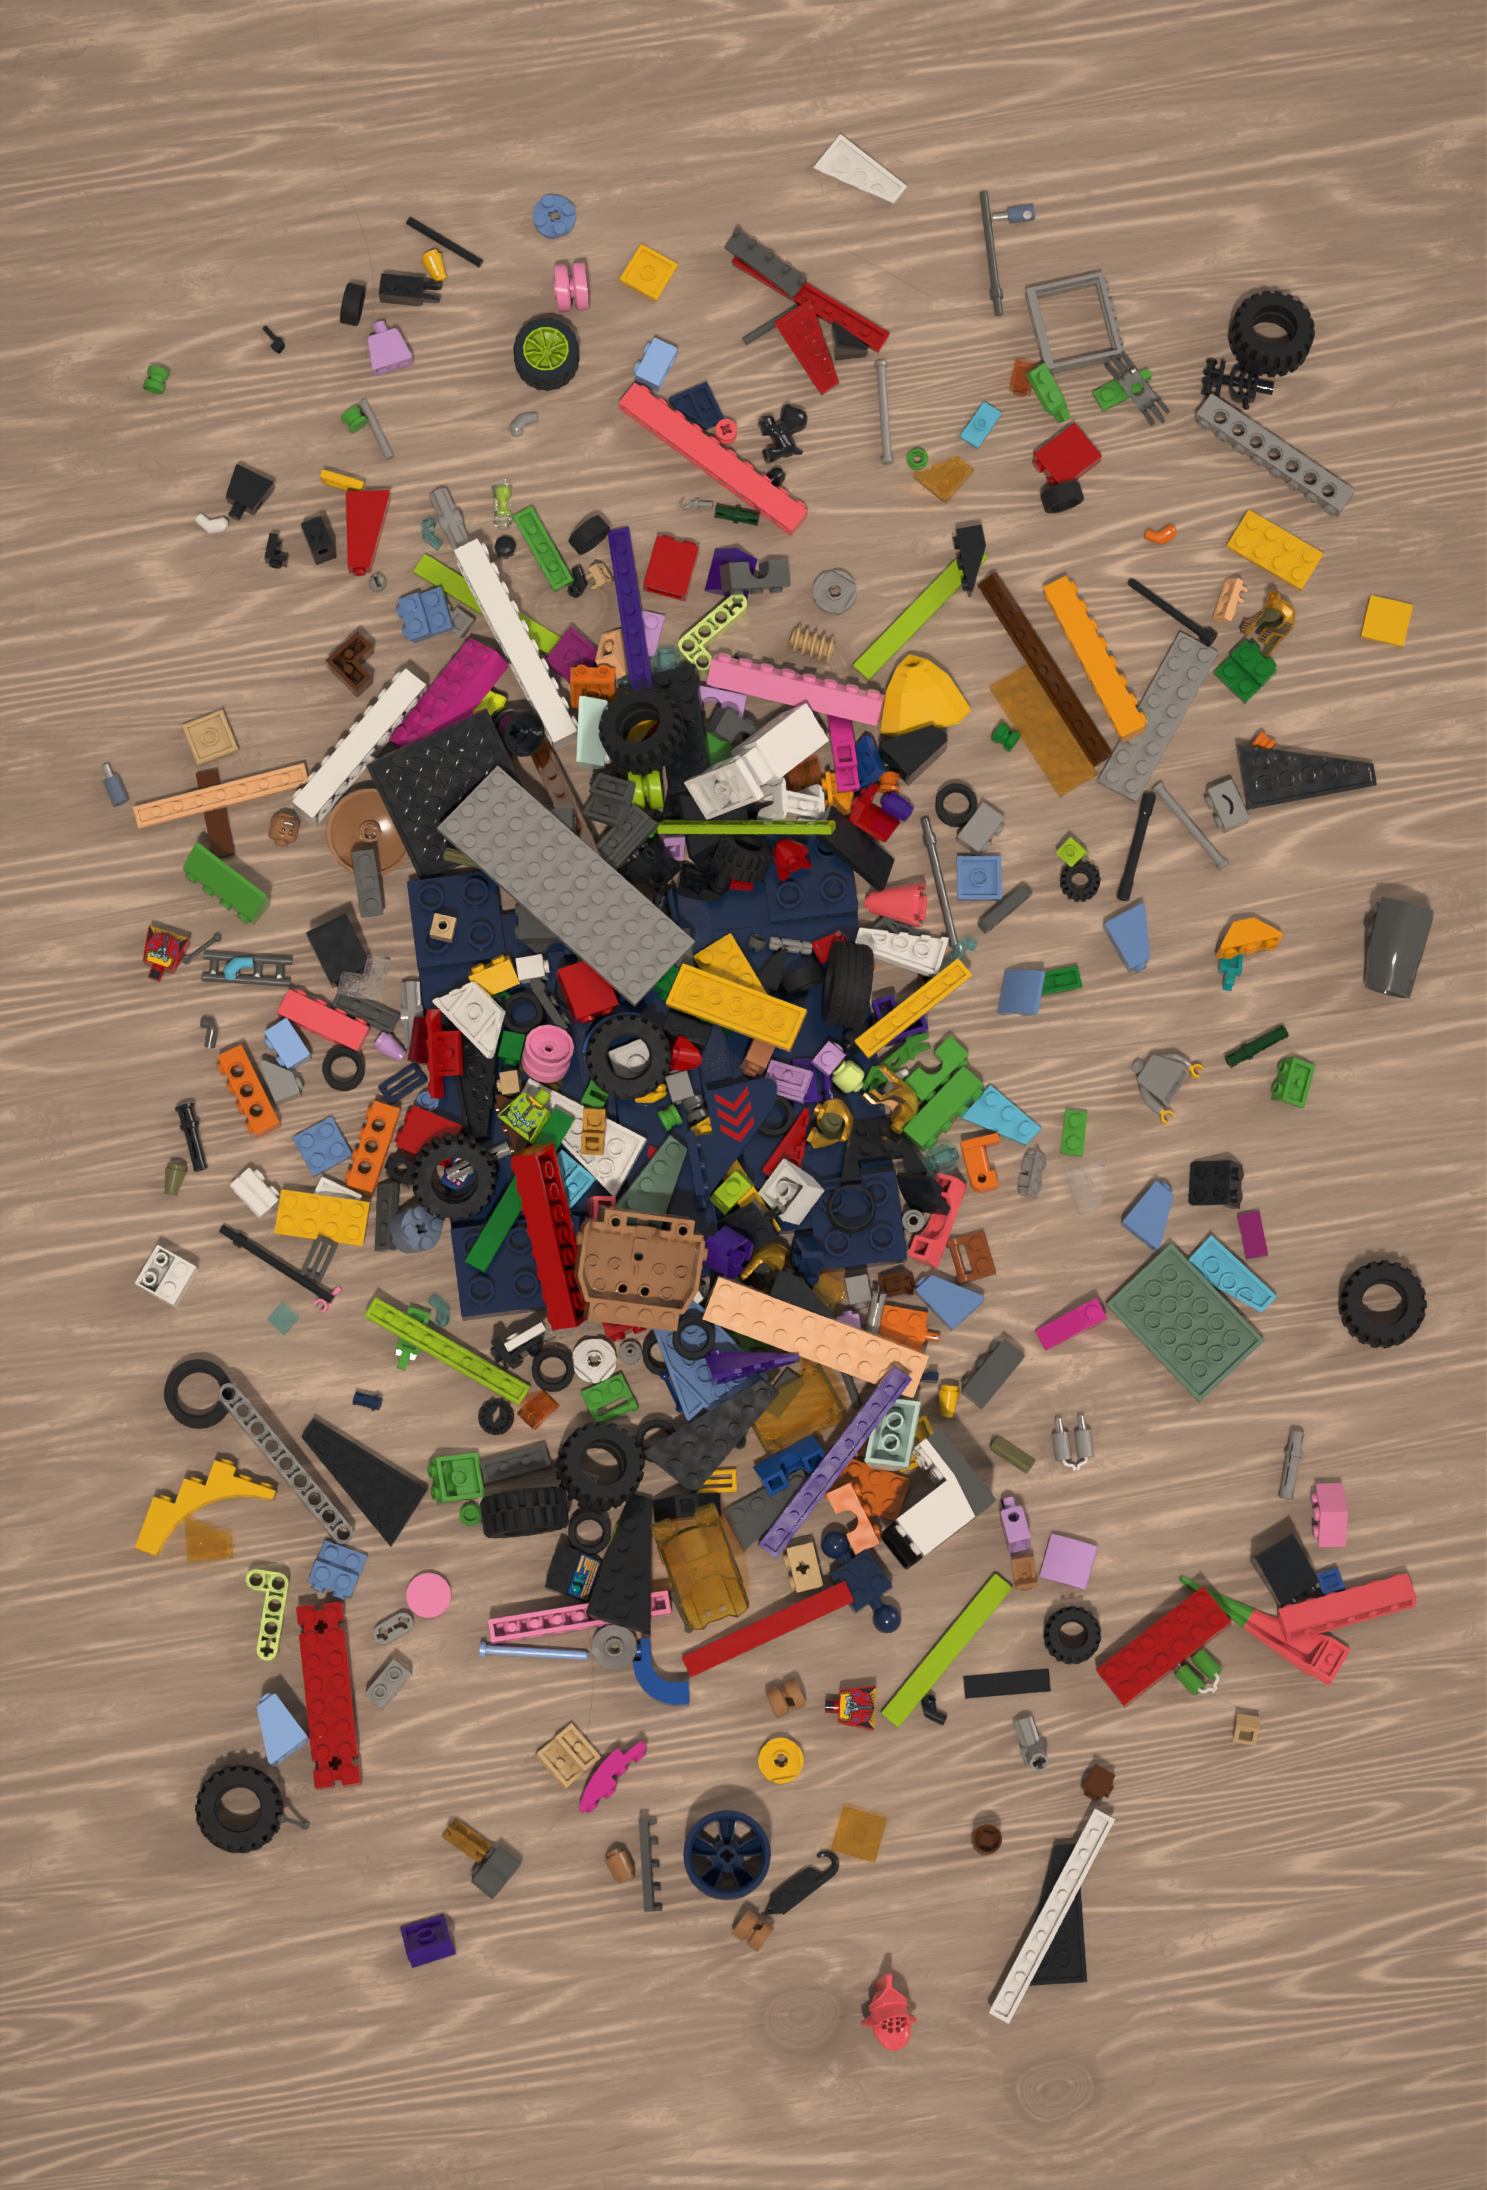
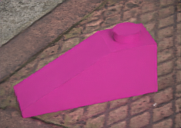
(1071, 1324)

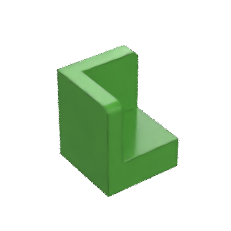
(593, 1096)

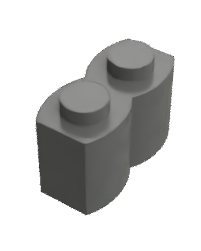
(495, 1871)

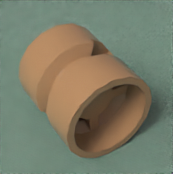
(781, 1705)
(752, 1930)

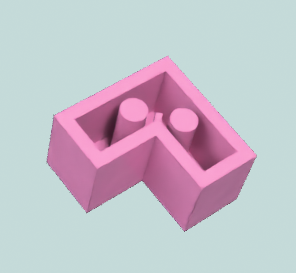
(1330, 1514)

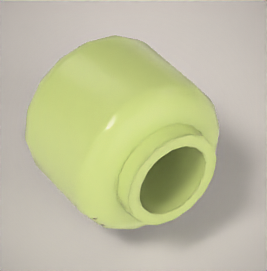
(848, 1076)

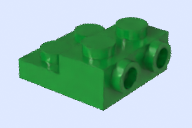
(1246, 671)

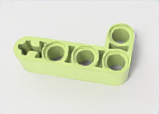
(715, 629)
(268, 1616)

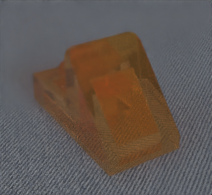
(538, 1410)

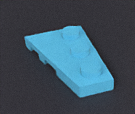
(1002, 1117)

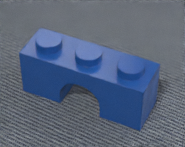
(775, 1470)

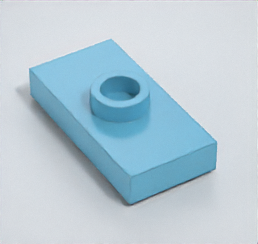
(980, 425)

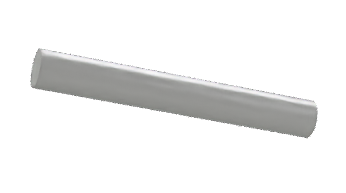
(376, 429)

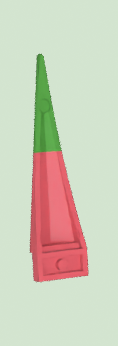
(1312, 1655)

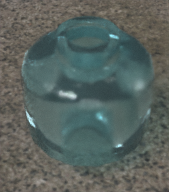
(665, 660)
(941, 1159)

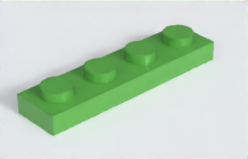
(543, 549)

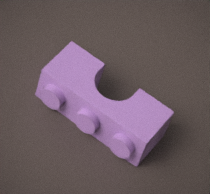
(724, 698)

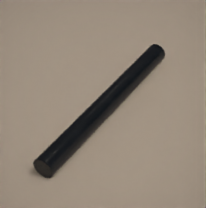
(444, 242)

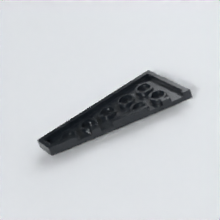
(1288, 776)
(477, 1083)
(375, 1487)
(626, 1578)
(1066, 1954)

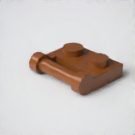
(978, 1256)

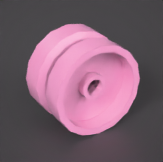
(571, 287)
(547, 1053)

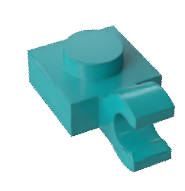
(1231, 968)

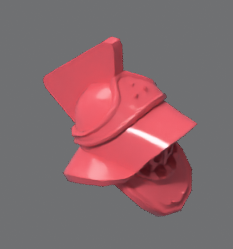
(887, 2009)

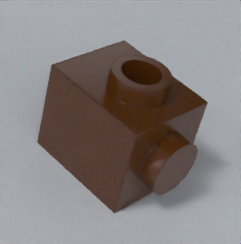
(1098, 1783)

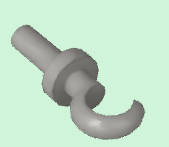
(697, 503)

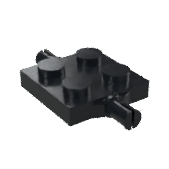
(753, 1223)

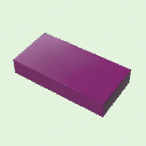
(1252, 1235)

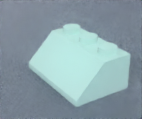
(589, 747)
(893, 1438)

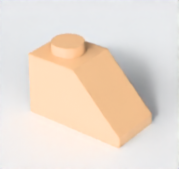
(612, 652)

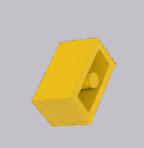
(496, 975)

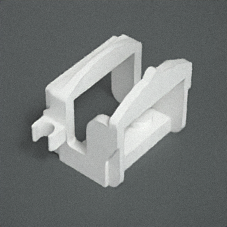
(805, 804)

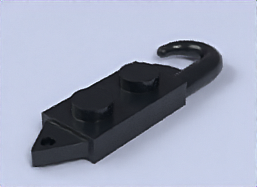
(801, 1886)

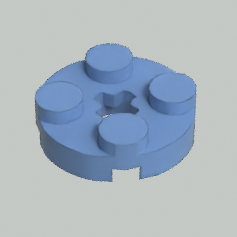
(549, 205)

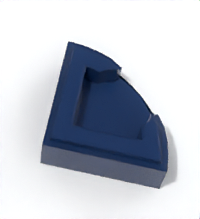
(930, 1377)

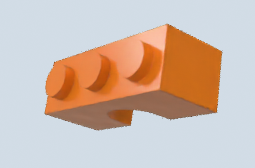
(848, 1497)

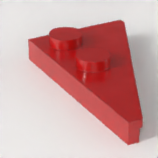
(791, 1145)

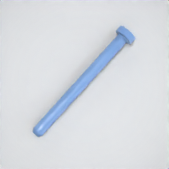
(532, 1652)

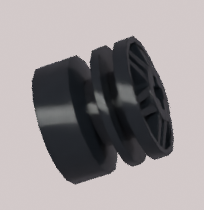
(519, 730)

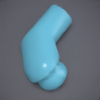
(235, 965)

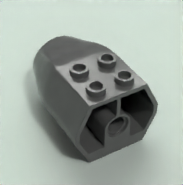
(1396, 946)

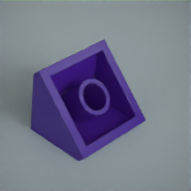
(722, 557)

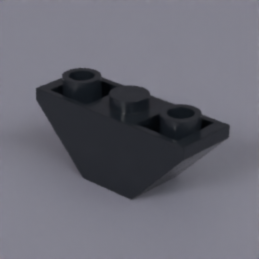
(683, 1506)

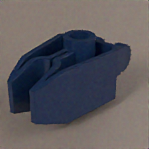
(807, 1257)

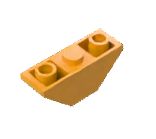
(1248, 937)

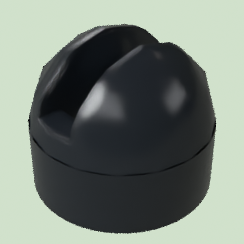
(780, 476)

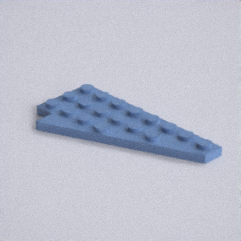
(691, 1377)

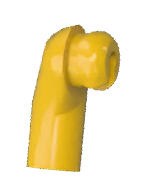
(654, 1096)

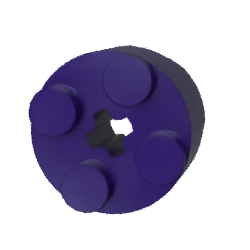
(727, 1252)

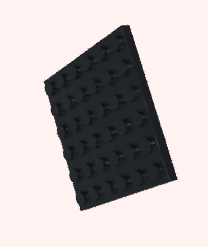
(431, 779)

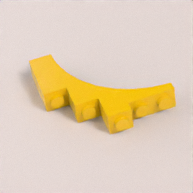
(221, 1484)

